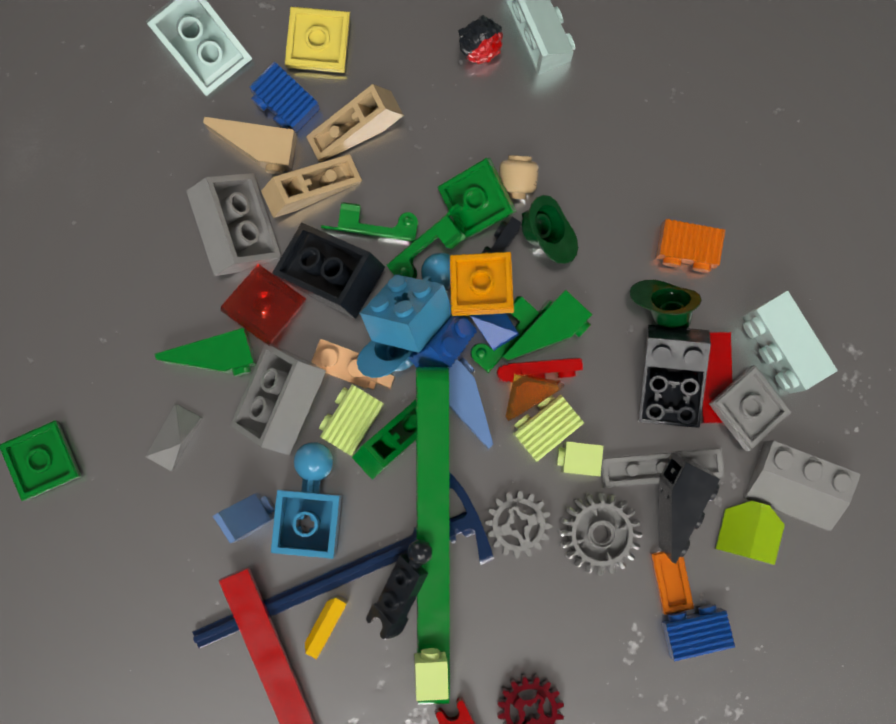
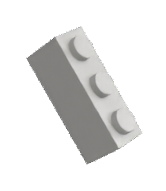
(233, 223)
(277, 399)
(801, 485)

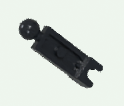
(401, 590)

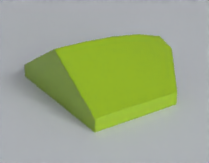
(751, 531)

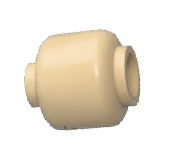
(519, 175)

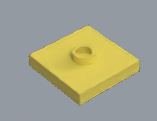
(317, 39)

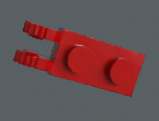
(564, 368)

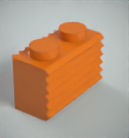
(690, 245)

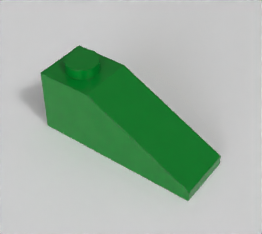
(554, 326)
(221, 353)
(388, 442)

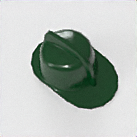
(548, 227)
(668, 303)

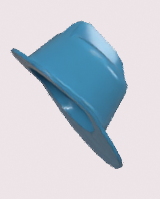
(382, 359)

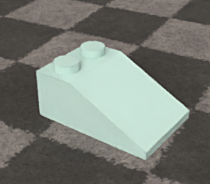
(199, 42)

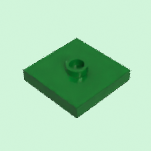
(481, 195)
(39, 460)

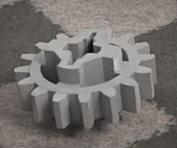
(531, 520)

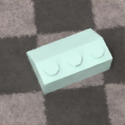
(542, 33)

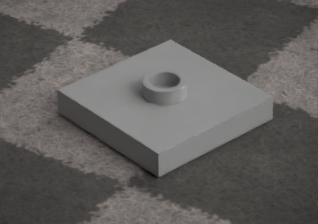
(750, 408)

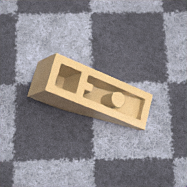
(355, 122)
(264, 145)
(309, 185)

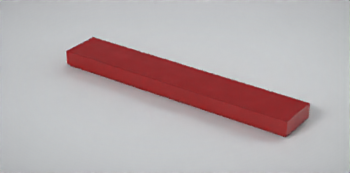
(265, 648)

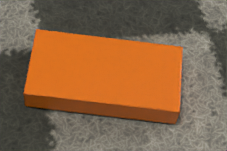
(671, 583)

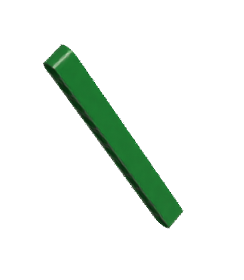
(433, 510)

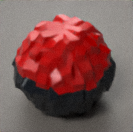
(481, 40)

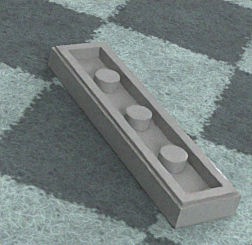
(647, 468)

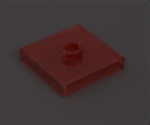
(263, 304)

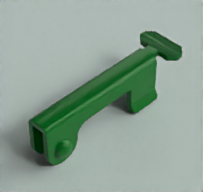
(349, 217)
(444, 229)
(526, 315)

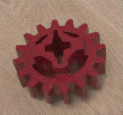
(537, 697)

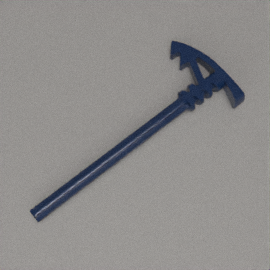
(466, 523)

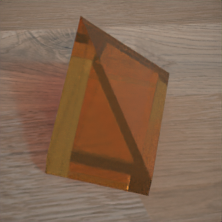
(528, 392)

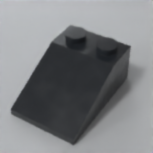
(329, 269)

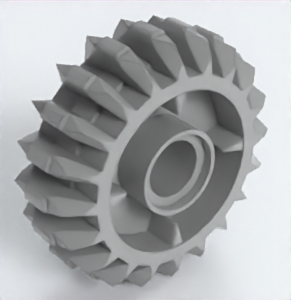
(619, 533)

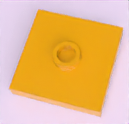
(481, 284)

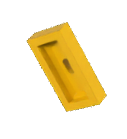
(324, 626)

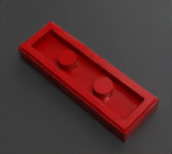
(718, 373)

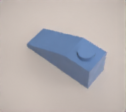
(466, 401)
(245, 517)

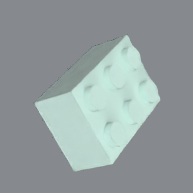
(788, 344)

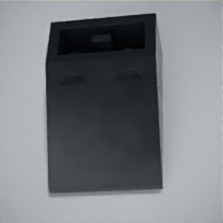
(674, 376)
(683, 496)

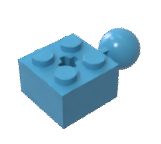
(411, 309)
(312, 463)

